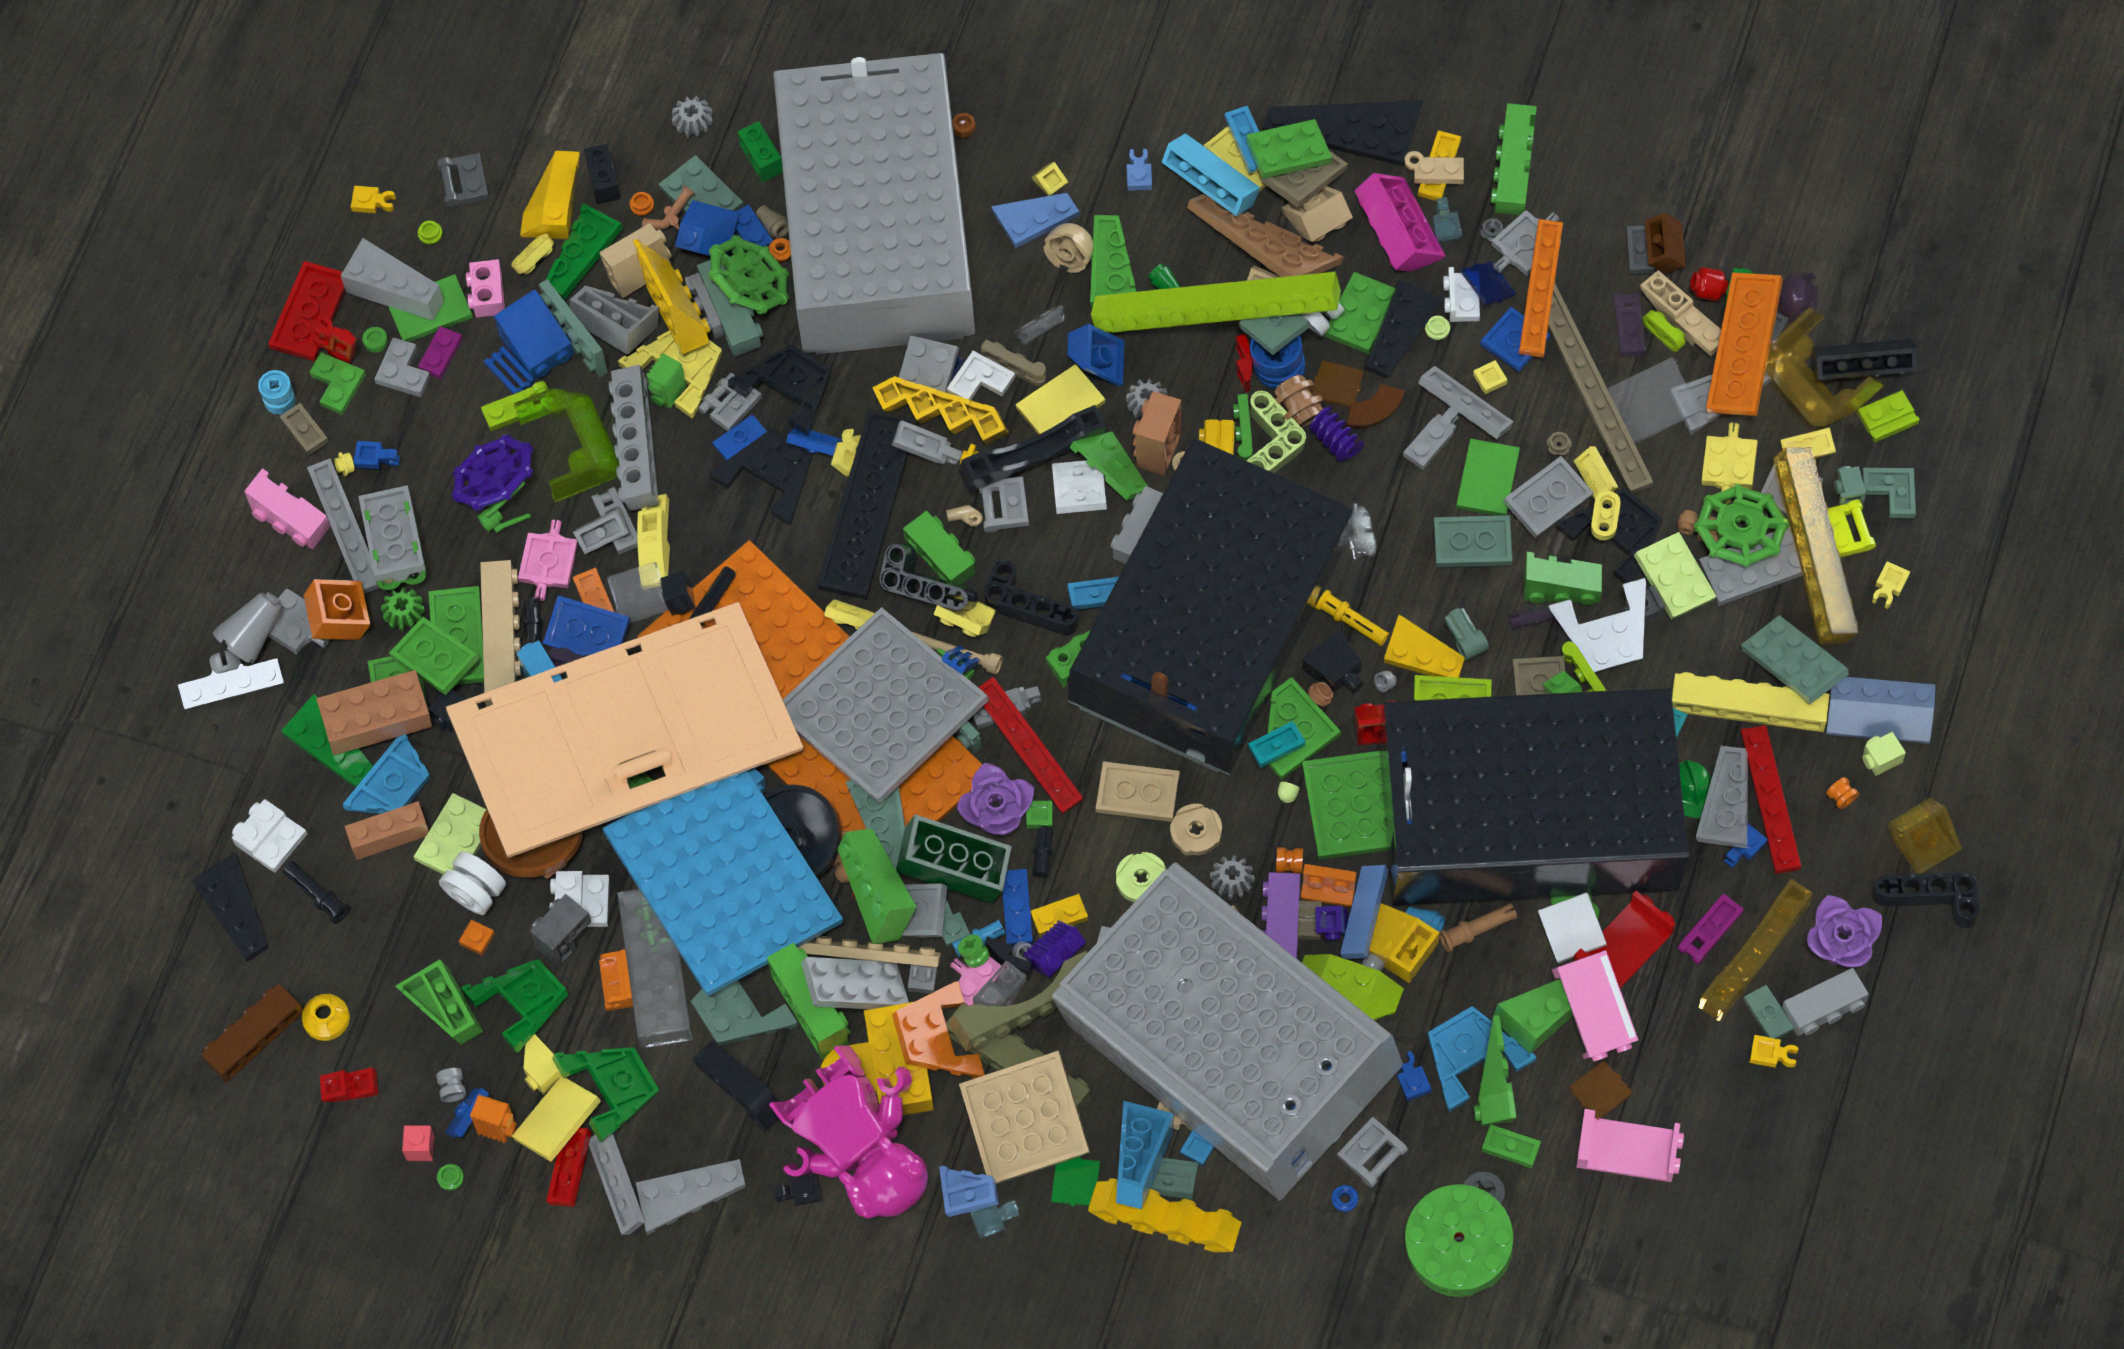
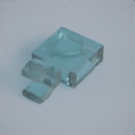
(1446, 223)
(990, 1219)

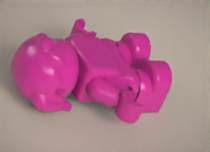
(856, 1136)

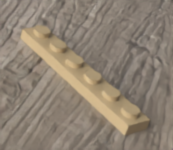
(851, 949)

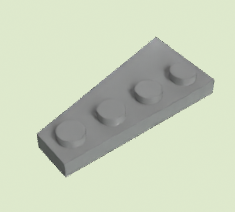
(678, 1194)

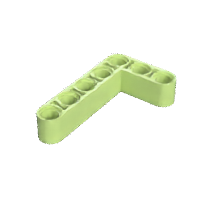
(1279, 434)

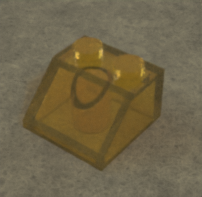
(1925, 835)

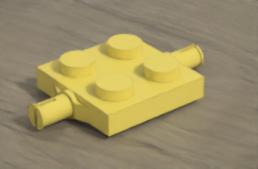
(1729, 461)

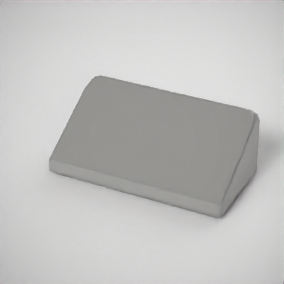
(601, 531)

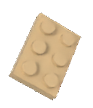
(1137, 791)

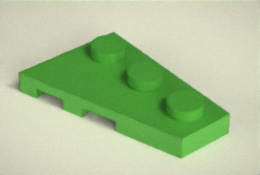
(1111, 459)

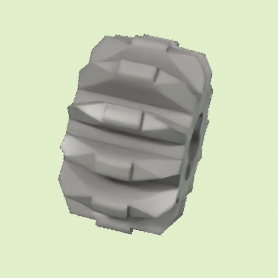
(692, 116)
(1139, 394)
(1222, 874)

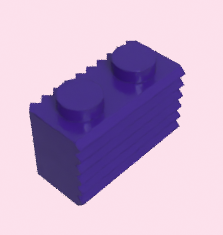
(1054, 948)

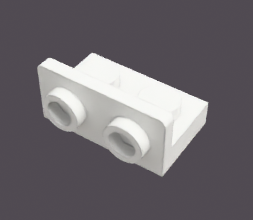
(1462, 300)

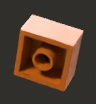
(336, 609)

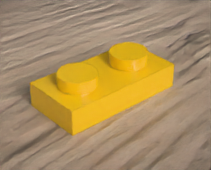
(1067, 910)

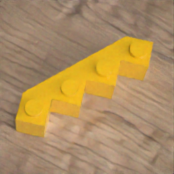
(929, 403)
(1177, 1220)

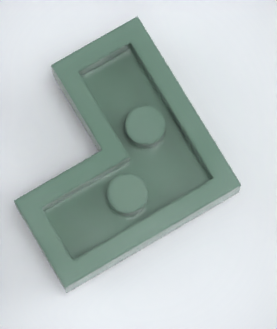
(1897, 484)

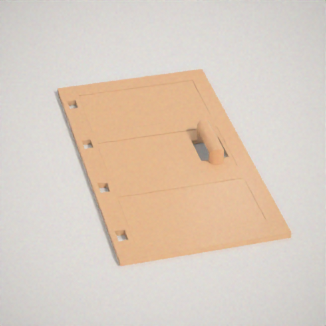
(563, 750)

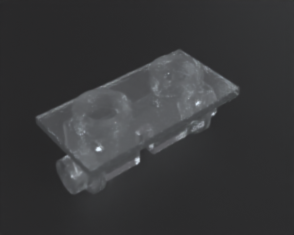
(1359, 540)

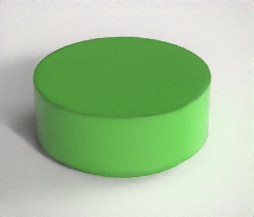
(375, 339)

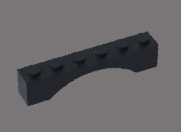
(1001, 463)

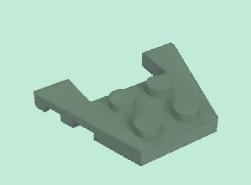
(733, 1017)

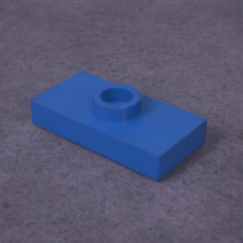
(739, 437)
(813, 441)
(463, 1110)

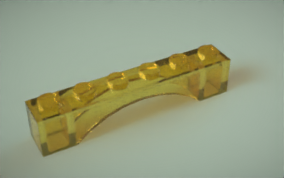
(1758, 949)

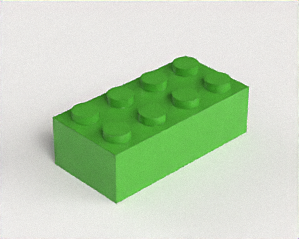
(821, 1024)

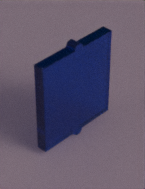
(1488, 282)

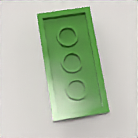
(460, 616)

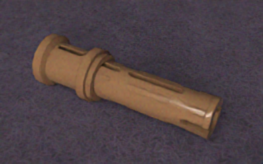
(1467, 930)

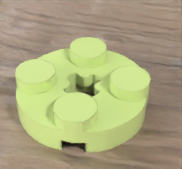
(1133, 865)

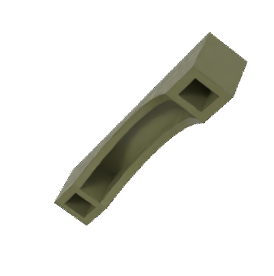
(982, 1023)

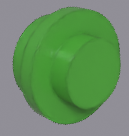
(450, 1177)

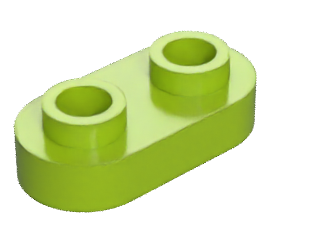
(1663, 330)

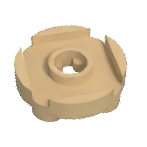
(1202, 817)

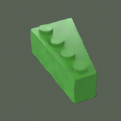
(1514, 159)
(876, 886)

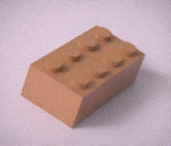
(374, 712)

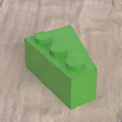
(1561, 581)
(442, 1000)
(1535, 1014)

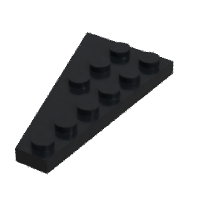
(1362, 129)

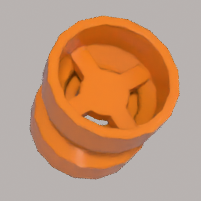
(1289, 860)

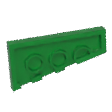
(589, 236)
(309, 733)

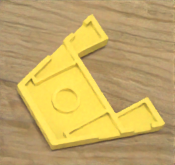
(696, 364)

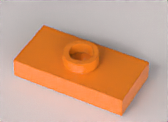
(592, 589)

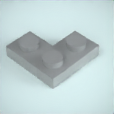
(396, 369)

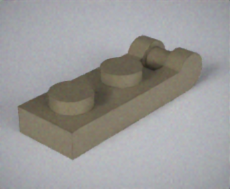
(1031, 372)

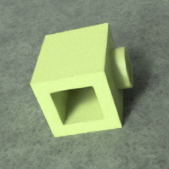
(1883, 753)

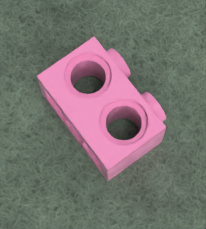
(488, 288)

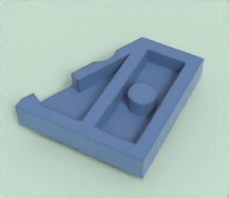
(966, 1191)

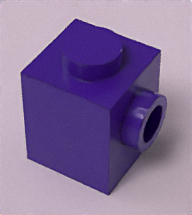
(1331, 921)

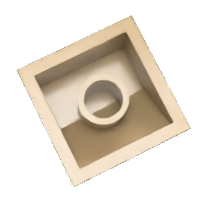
(1319, 214)

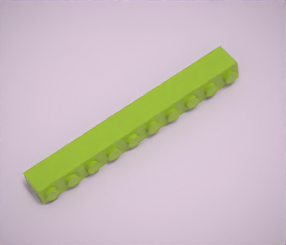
(1216, 302)

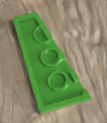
(1110, 259)

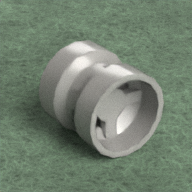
(451, 1085)

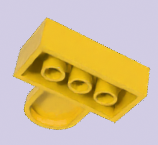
(884, 1055)

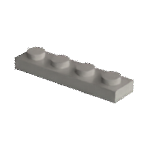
(1465, 402)
(617, 1184)

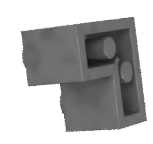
(558, 929)

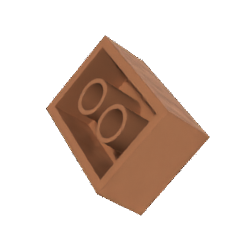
(1157, 433)

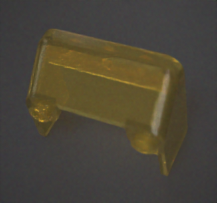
(1798, 382)

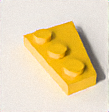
(1421, 652)

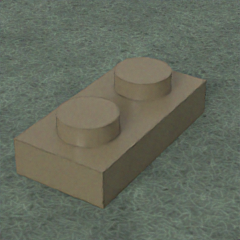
(304, 429)

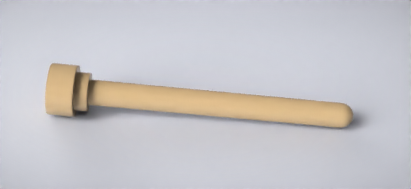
(991, 663)

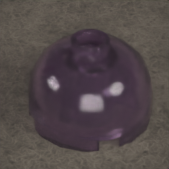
(1798, 295)

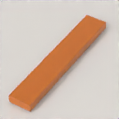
(1540, 288)

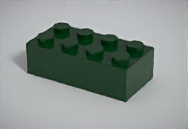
(953, 858)

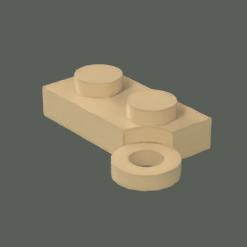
(1436, 169)

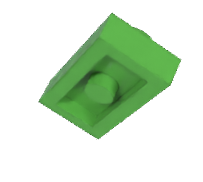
(1511, 1146)

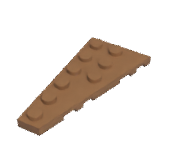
(1266, 242)

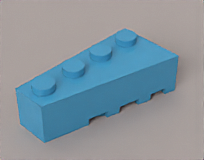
(1142, 1148)

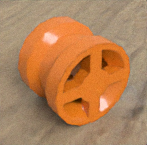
(1842, 793)

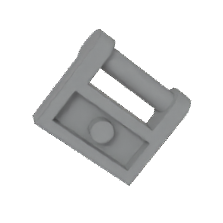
(1012, 504)
(1365, 1146)

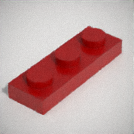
(569, 1169)

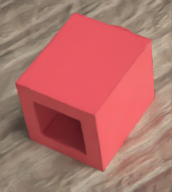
(418, 1143)

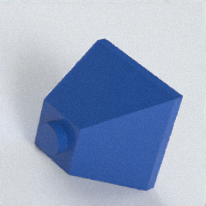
(706, 226)
(1097, 352)

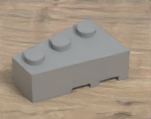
(613, 319)

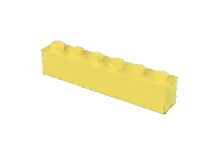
(1747, 702)

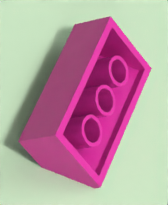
(1399, 222)

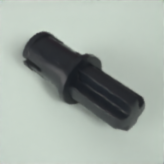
(1042, 852)

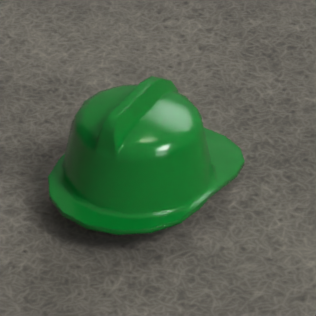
(1695, 787)

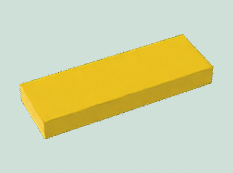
(1444, 146)

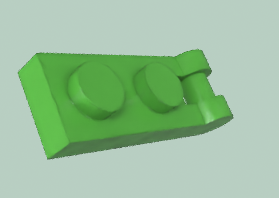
(1243, 431)

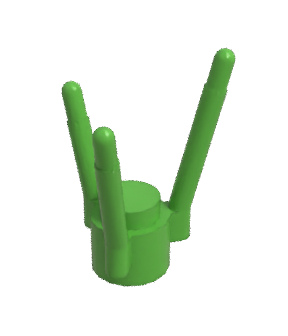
(491, 516)

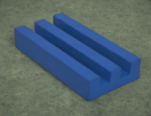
(497, 357)
(955, 657)

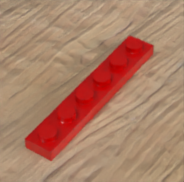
(1029, 747)
(1770, 800)

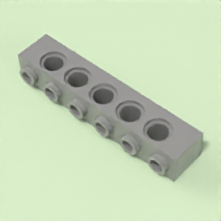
(644, 491)

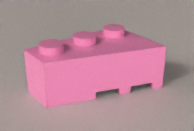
(285, 511)

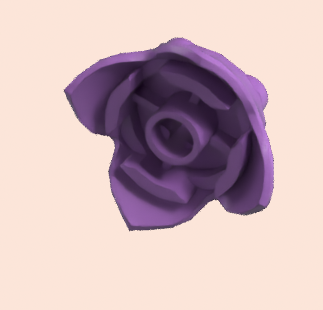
(992, 785)
(1837, 917)

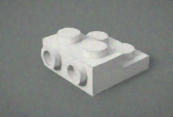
(268, 835)
(586, 890)

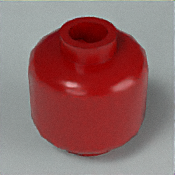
(1708, 284)

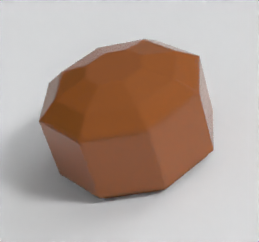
(963, 125)

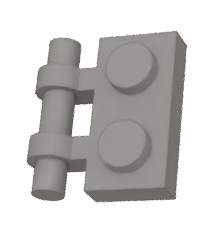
(732, 408)

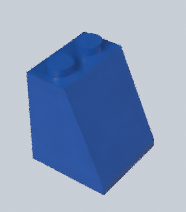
(533, 335)

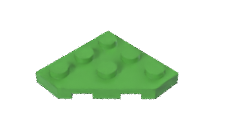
(1293, 704)

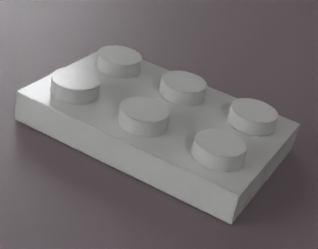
(1548, 497)

